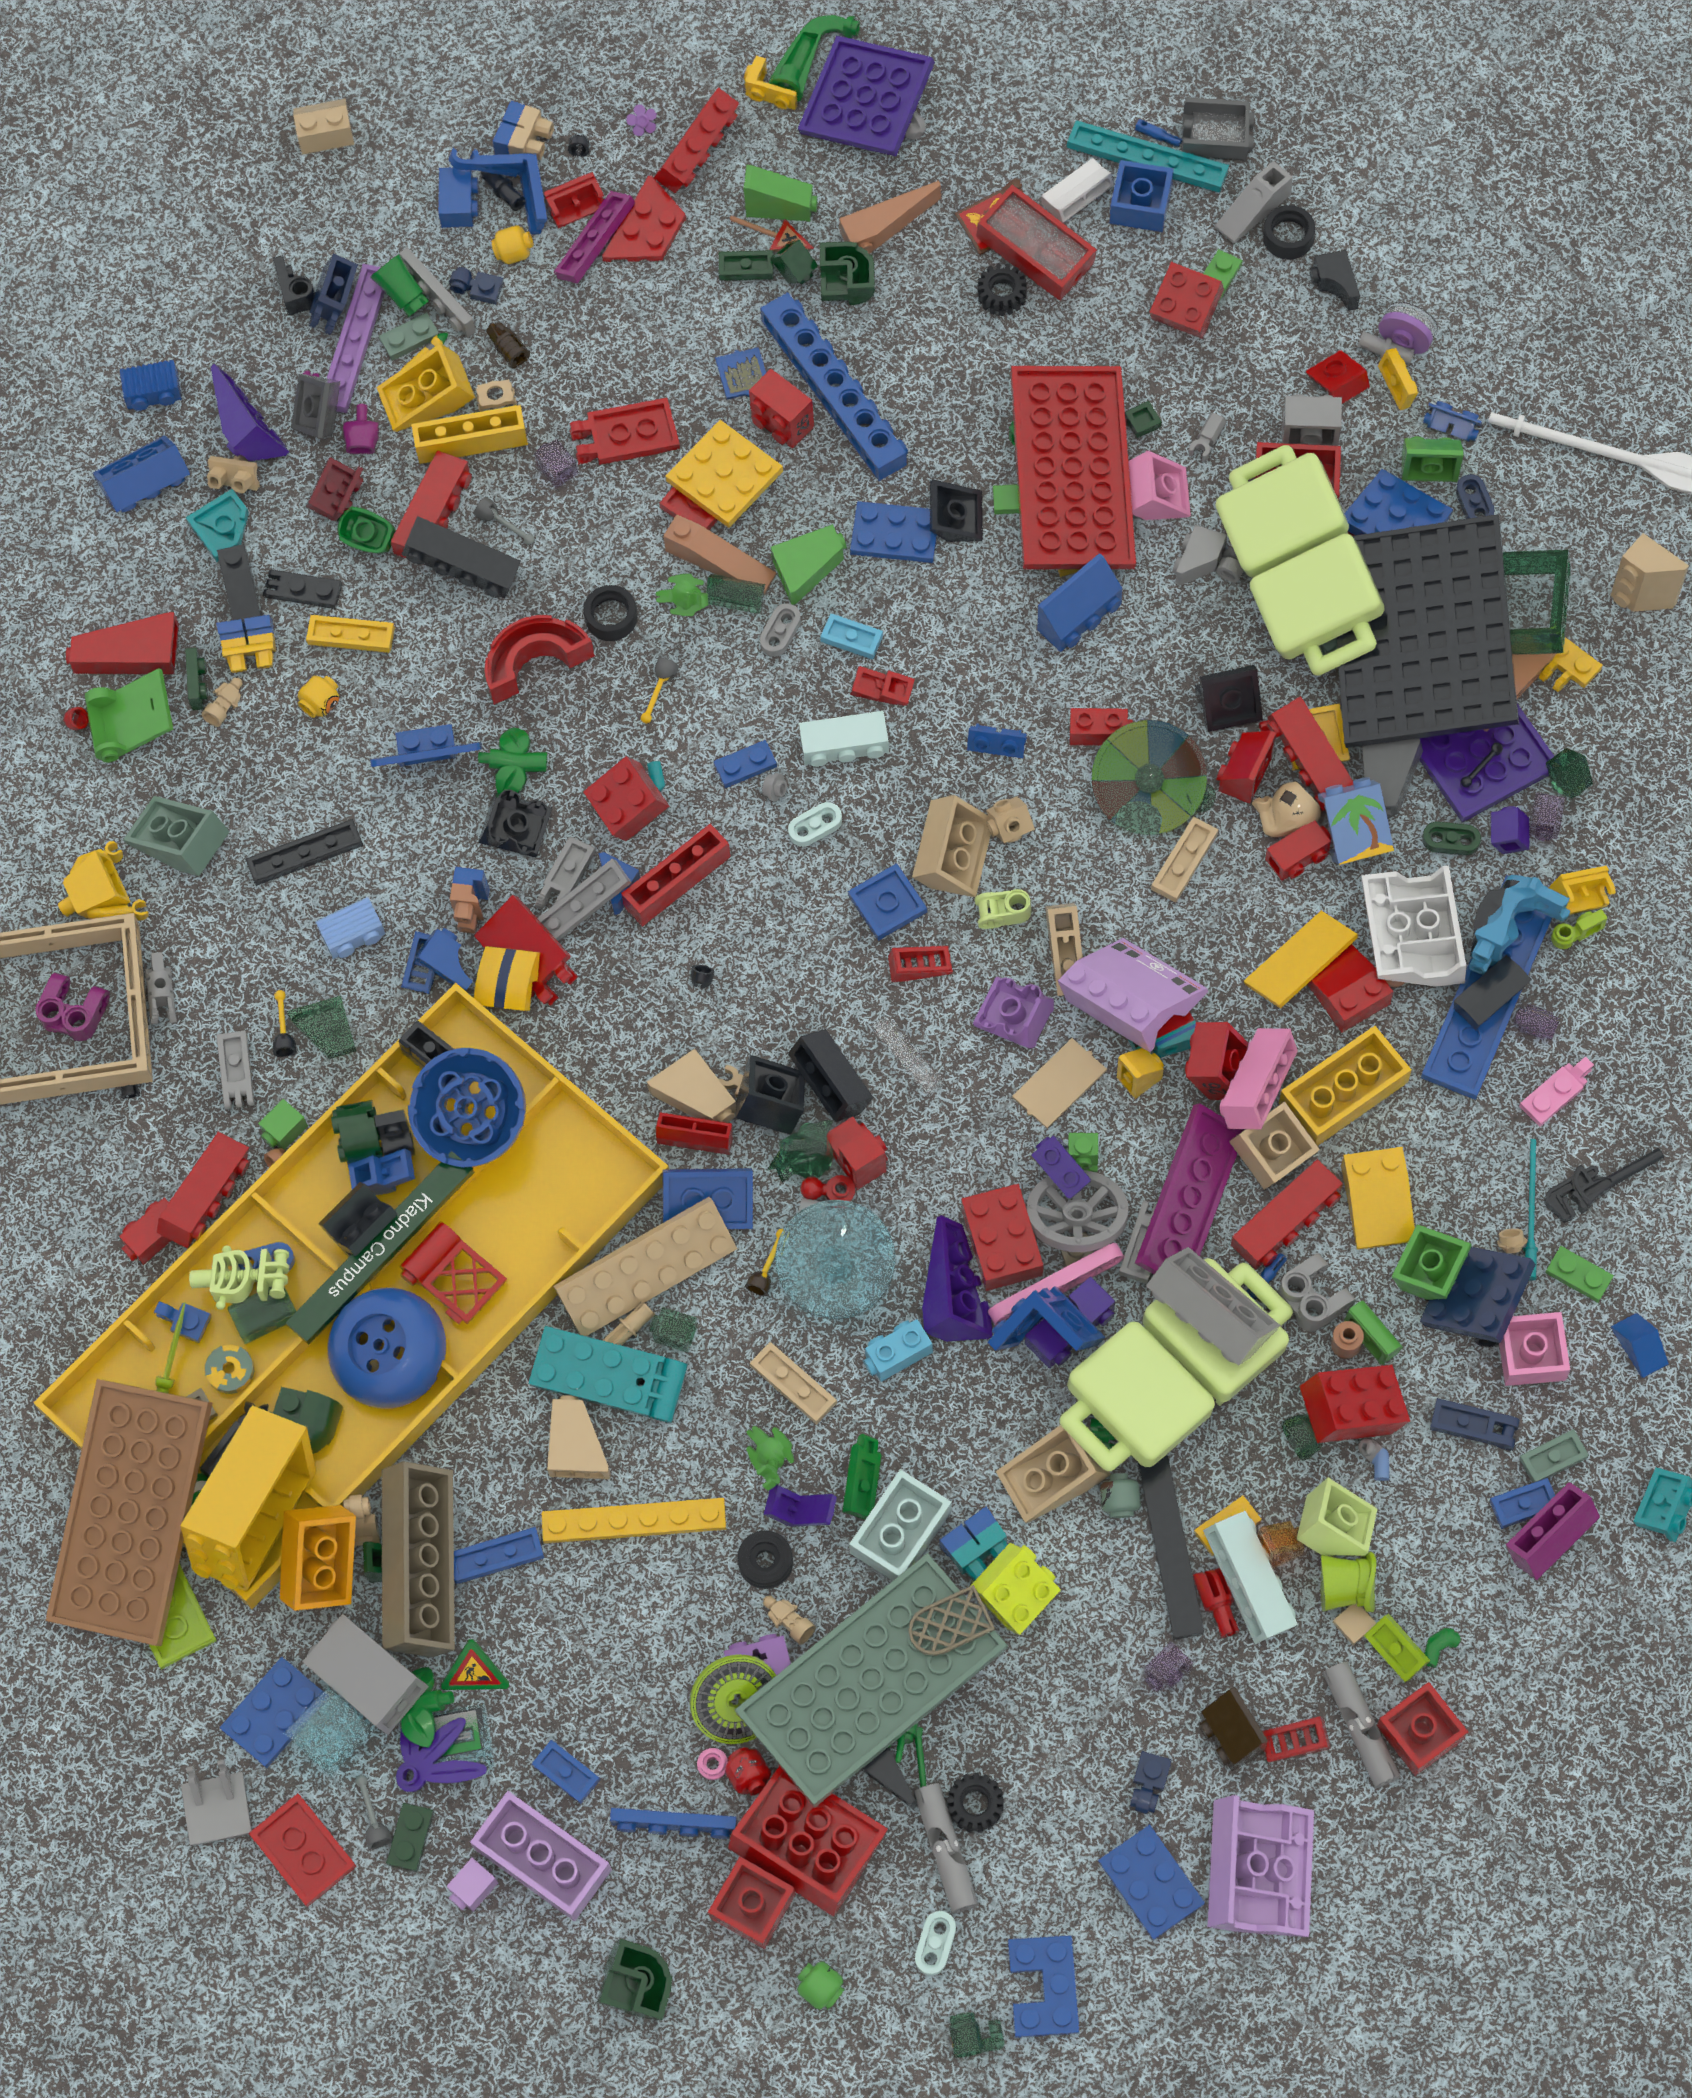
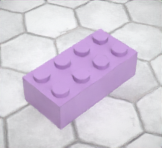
(541, 1856)

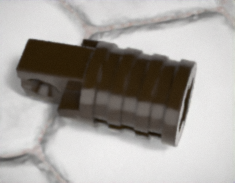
(508, 344)

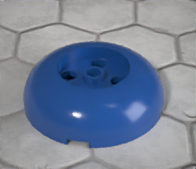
(450, 1077)
(396, 1380)

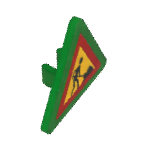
(474, 1671)

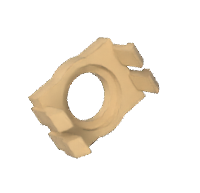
(506, 399)

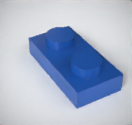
(745, 764)
(1521, 1503)
(565, 1771)

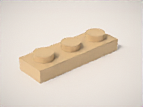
(1184, 859)
(793, 1383)

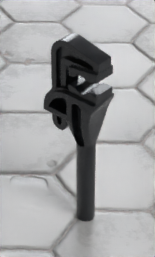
(1588, 1188)

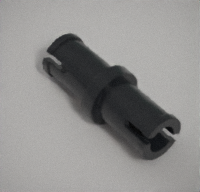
(504, 189)

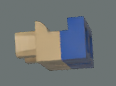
(520, 129)

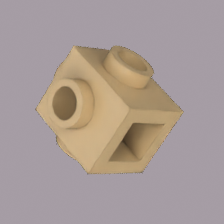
(1009, 820)

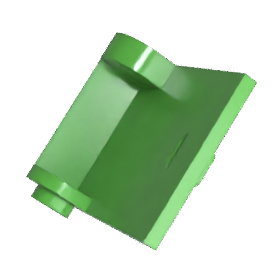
(128, 716)

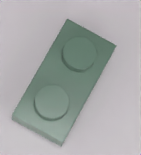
(408, 336)
(1554, 1456)

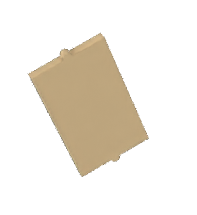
(1059, 1083)

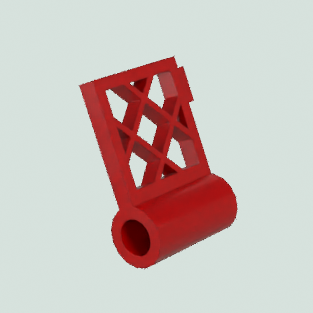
(431, 1260)

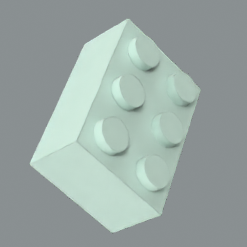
(900, 1526)

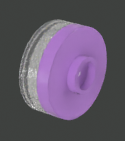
(1408, 326)

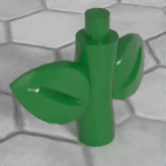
(513, 760)
(419, 1722)

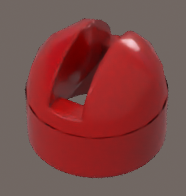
(80, 720)

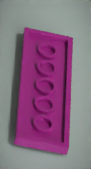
(1190, 1189)

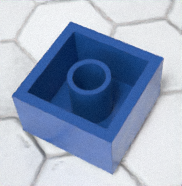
(1141, 196)

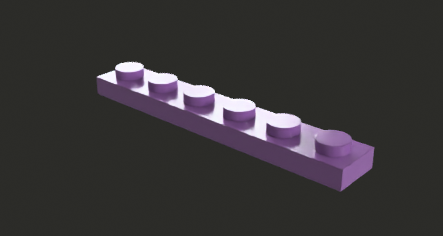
(356, 335)

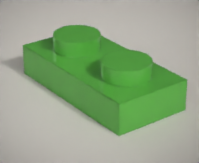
(1224, 268)
(1579, 1274)

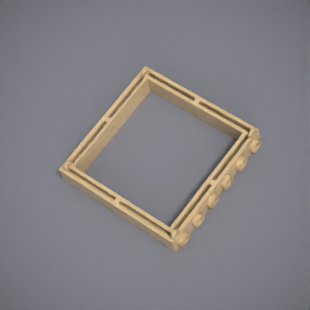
(99, 1076)

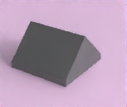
(315, 405)

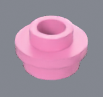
(705, 1756)

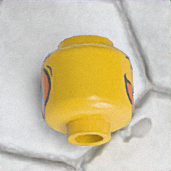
(318, 696)

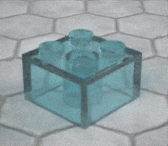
(328, 1731)

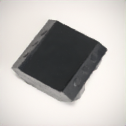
(515, 823)

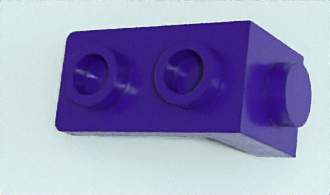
(1061, 1166)
(799, 1510)

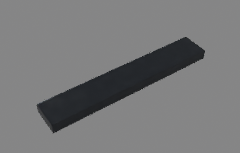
(1171, 1550)

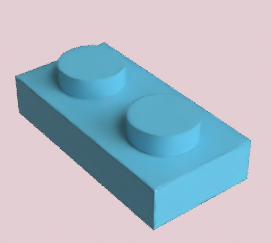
(851, 636)

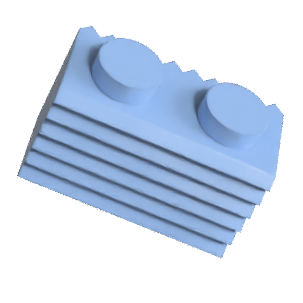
(350, 928)

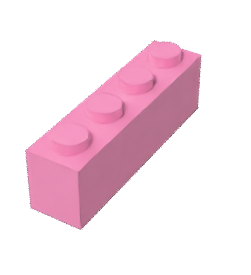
(1258, 1078)

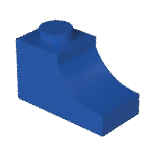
(441, 957)

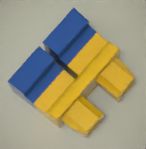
(235, 643)

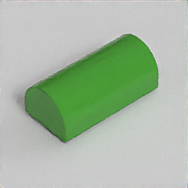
(1376, 1335)

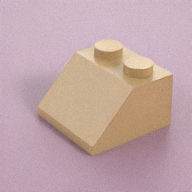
(323, 126)

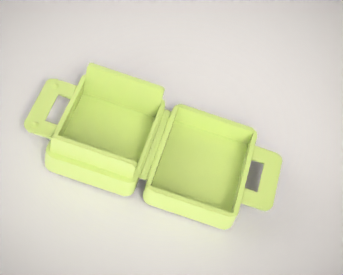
(1300, 558)
(1161, 1378)

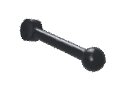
(1496, 749)

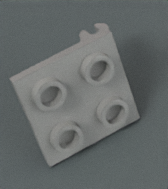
(216, 1806)

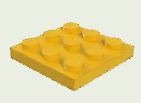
(724, 473)

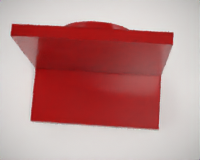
(1340, 376)

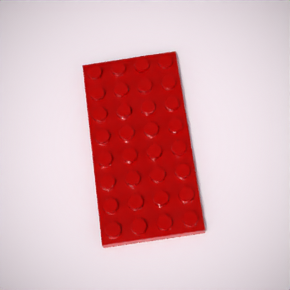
(1072, 466)

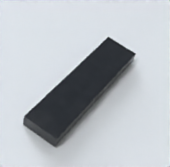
(304, 852)

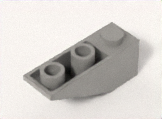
(1256, 201)

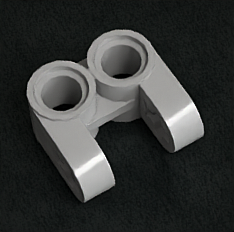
(1308, 1298)

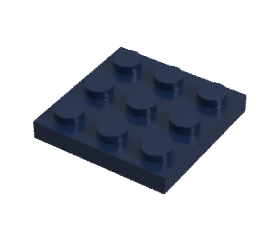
(1481, 1296)

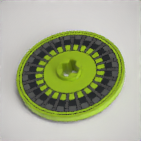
(716, 1689)

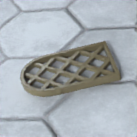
(933, 1607)

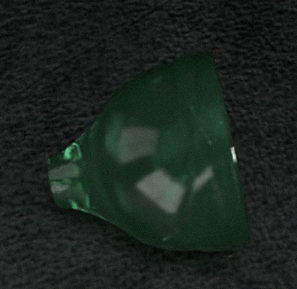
(1301, 1436)

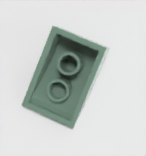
(177, 834)

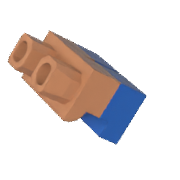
(466, 890)

